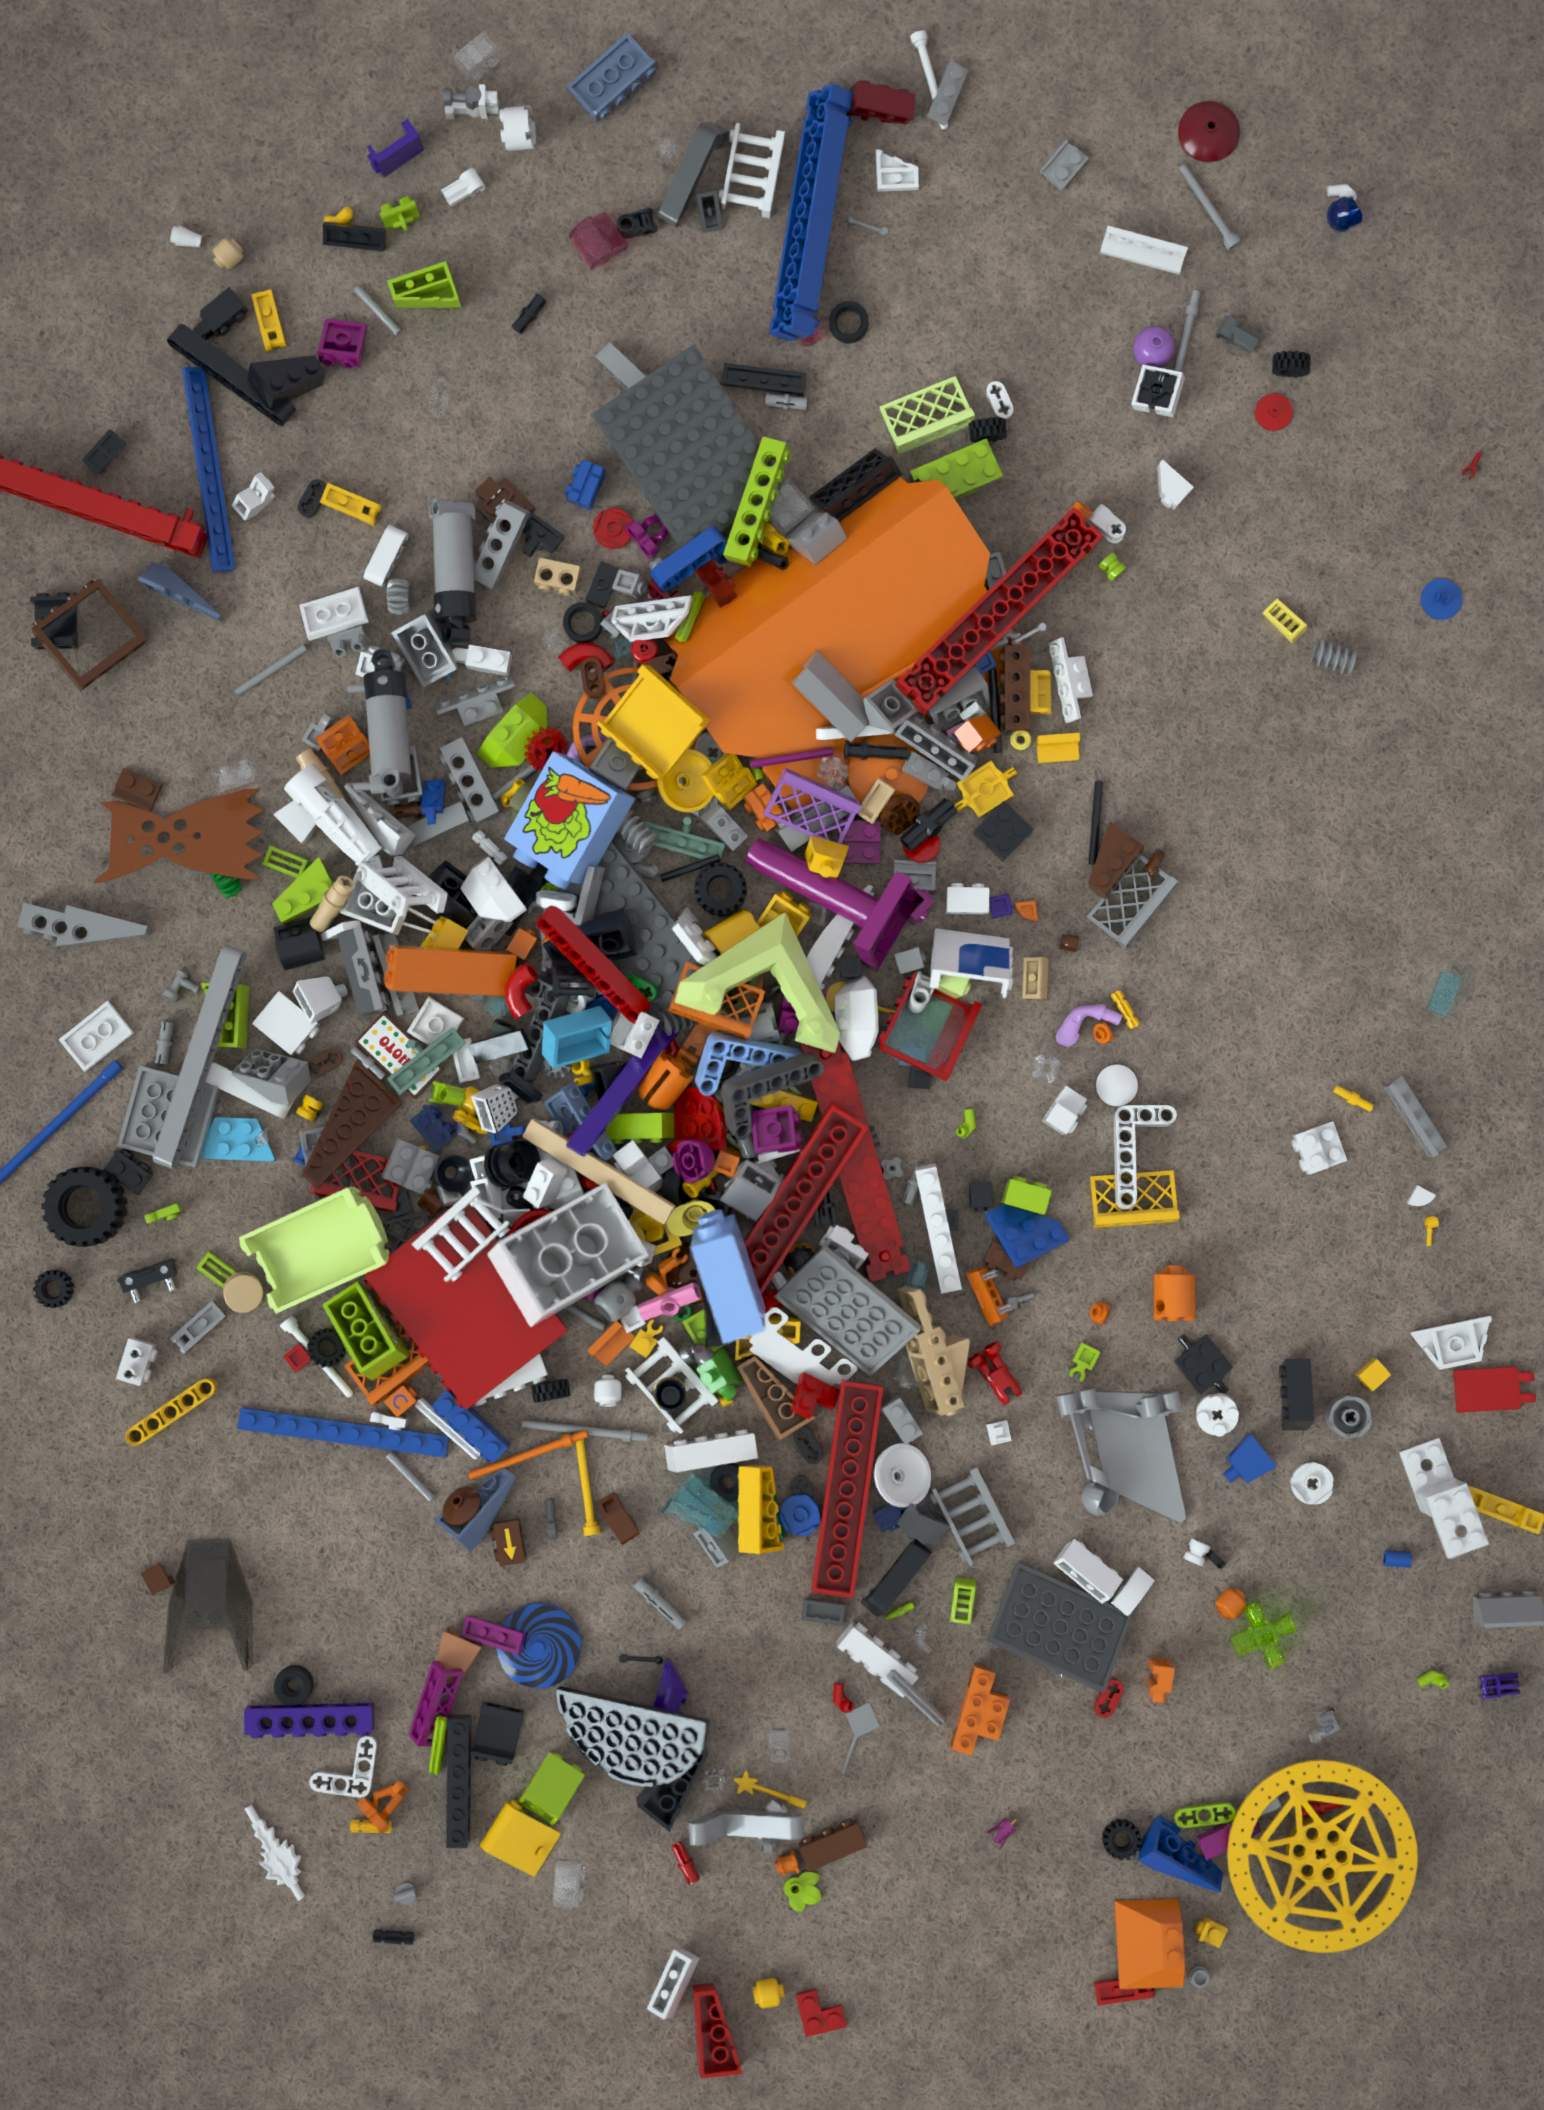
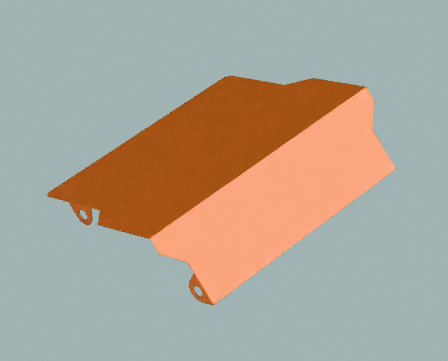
(864, 607)

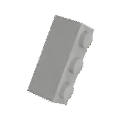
(963, 694)
(1508, 1609)

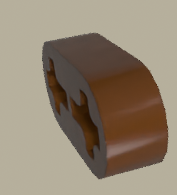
(326, 1067)

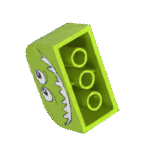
(366, 1330)

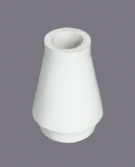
(185, 237)

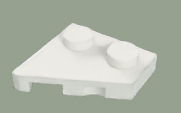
(895, 174)

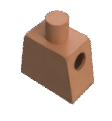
(457, 1652)

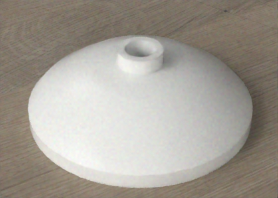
(911, 1471)

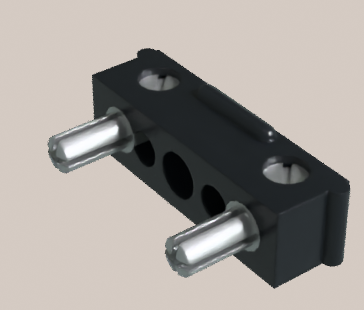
(147, 1276)

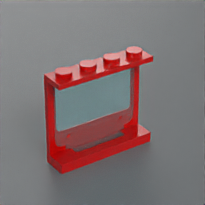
(932, 1037)

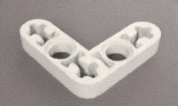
(358, 1775)

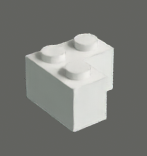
(1064, 1111)
(637, 1166)

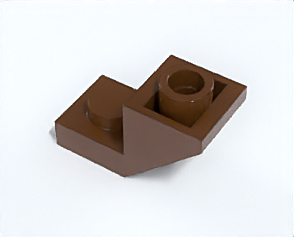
(617, 1518)

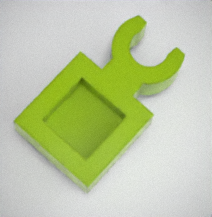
(170, 1212)
(1085, 1358)

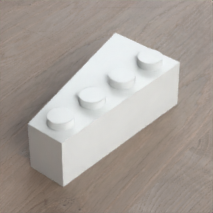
(874, 1655)

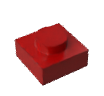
(297, 1357)

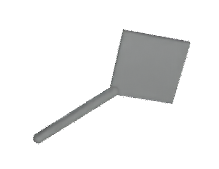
(861, 1721)

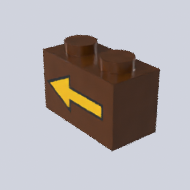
(509, 1542)

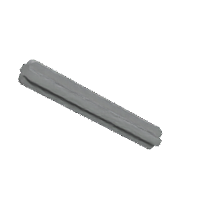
(915, 1697)

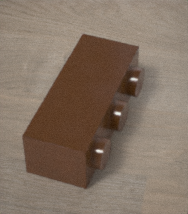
(832, 1844)

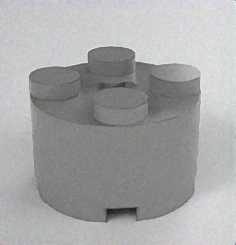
(1358, 1410)

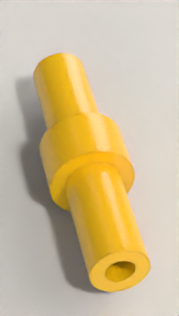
(1353, 1098)

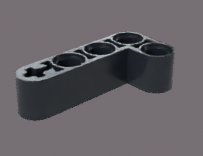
(896, 1578)

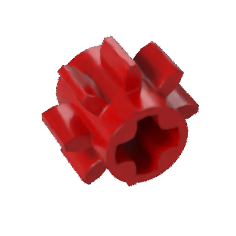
(770, 1301)

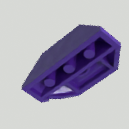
(671, 1689)

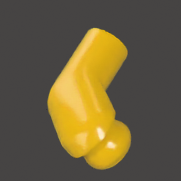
(343, 216)
(507, 796)

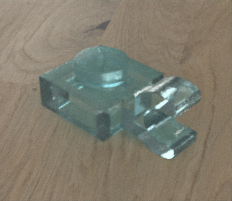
(495, 1005)

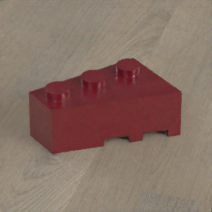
(881, 103)

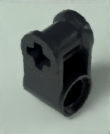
(637, 223)

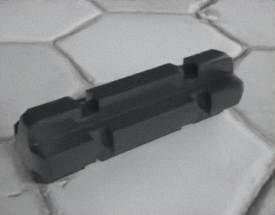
(393, 1937)

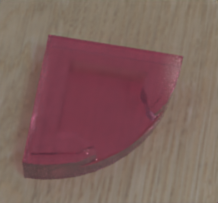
(810, 340)

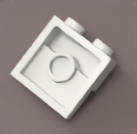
(1319, 1148)
(839, 1241)

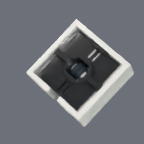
(1158, 390)

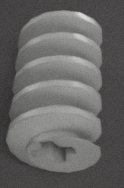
(1333, 656)
(635, 834)

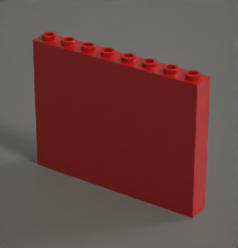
(462, 1326)

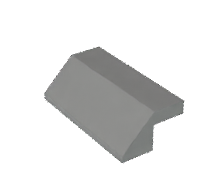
(832, 696)

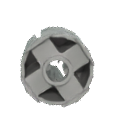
(764, 1026)

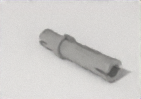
(652, 1596)

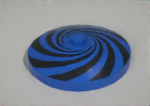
(549, 1646)

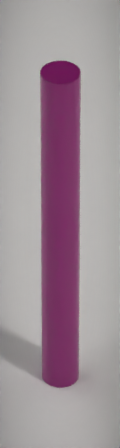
(791, 757)

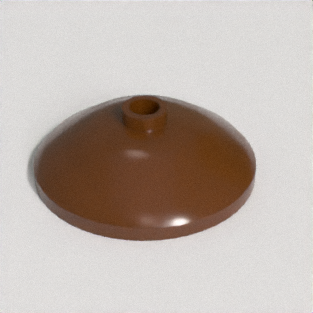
(680, 1275)

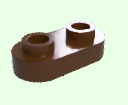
(593, 679)

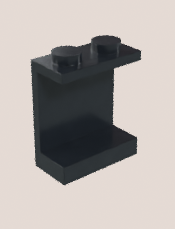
(63, 630)
(497, 1733)

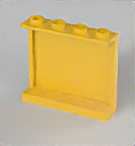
(654, 723)

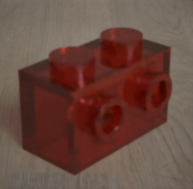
(717, 583)

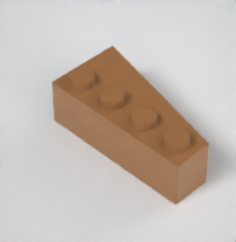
(771, 1398)

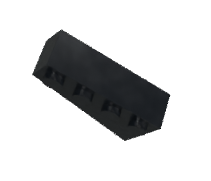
(665, 1800)

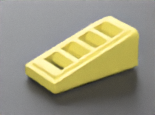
(1302, 626)

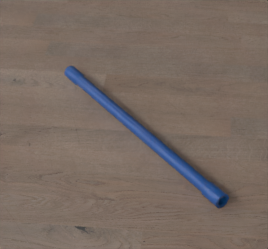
(105, 1076)

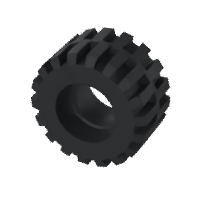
(720, 907)

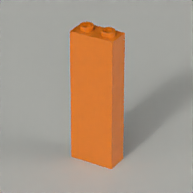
(448, 970)

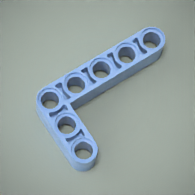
(744, 1055)

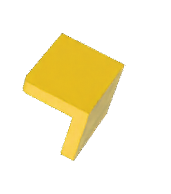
(1373, 1374)

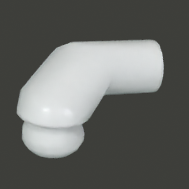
(1341, 190)

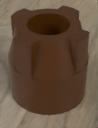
(1069, 942)

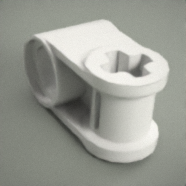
(1105, 522)
(920, 990)

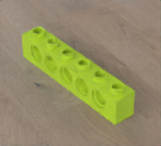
(768, 450)

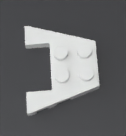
(691, 937)

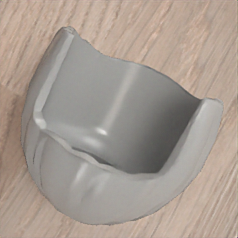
(1099, 1499)

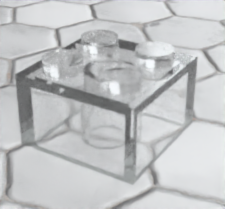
(789, 508)

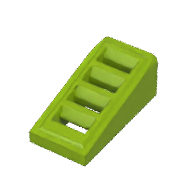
(964, 1583)

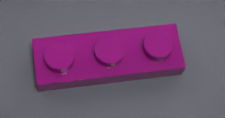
(493, 1634)

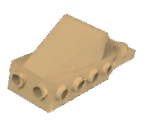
(944, 1357)

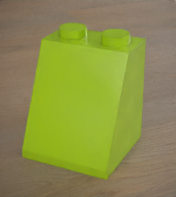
(551, 1788)

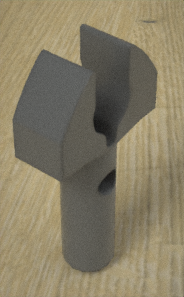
(551, 1522)

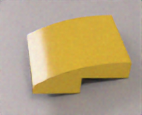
(729, 780)

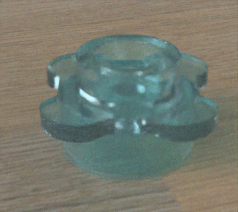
(620, 643)

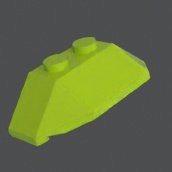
(506, 741)

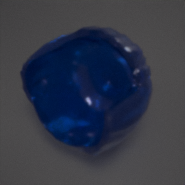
(1343, 214)

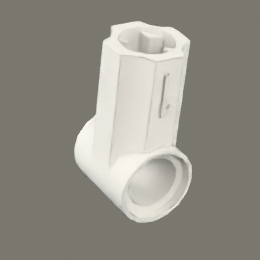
(465, 186)

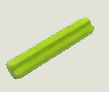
(686, 626)
(438, 1745)

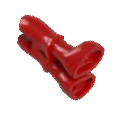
(999, 1377)

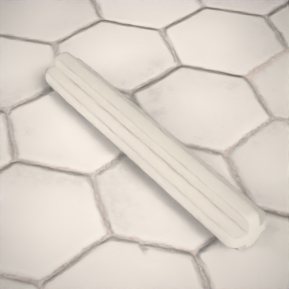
(443, 1424)

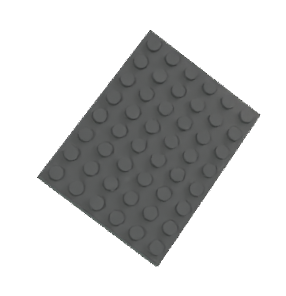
(683, 445)

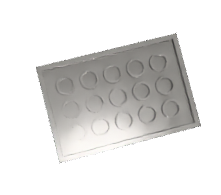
(847, 1311)

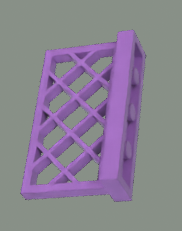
(816, 790)

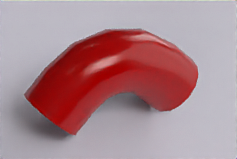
(579, 652)
(516, 987)

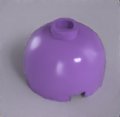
(1154, 347)

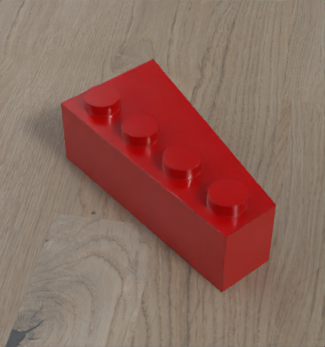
(713, 2038)

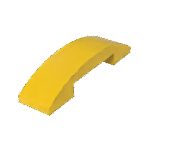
(1507, 1510)

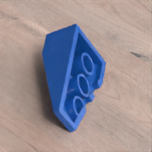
(1170, 1854)

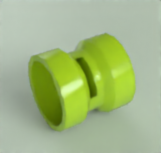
(1112, 566)

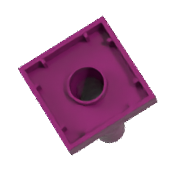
(878, 918)

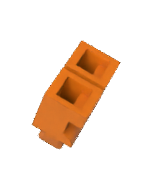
(1161, 1680)

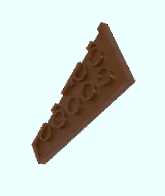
(356, 1115)

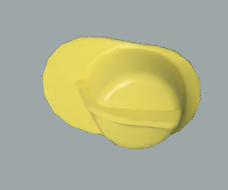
(685, 1217)

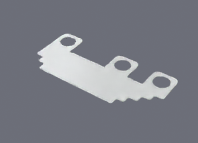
(790, 1359)

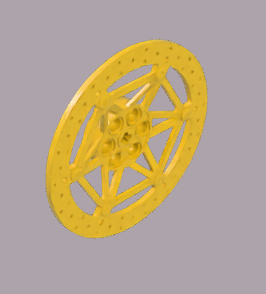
(1340, 1867)

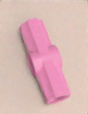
(670, 1301)

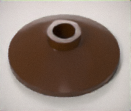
(461, 1506)

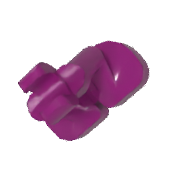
(639, 535)

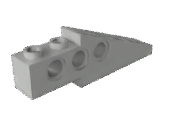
(98, 926)

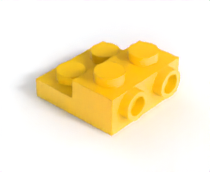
(782, 902)

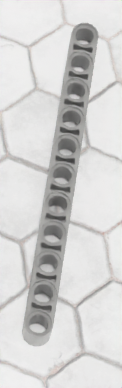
(199, 1056)

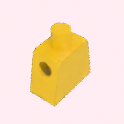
(825, 856)

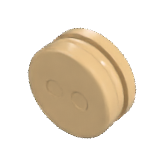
(243, 1292)

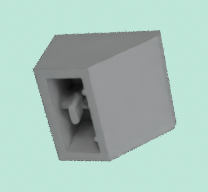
(750, 1190)

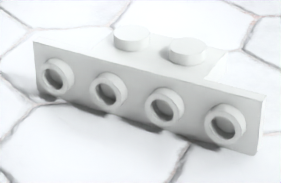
(1071, 679)

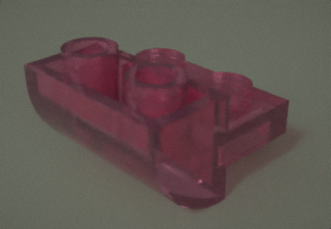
(597, 240)

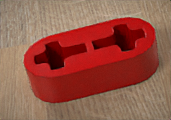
(1113, 1700)

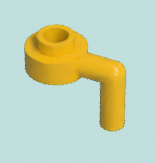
(582, 1067)

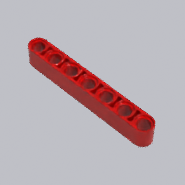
(593, 963)

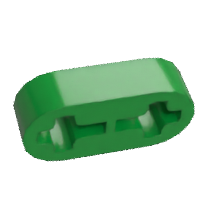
(644, 984)

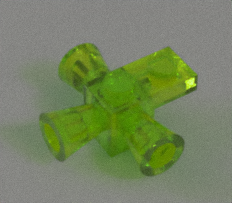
(1262, 1635)

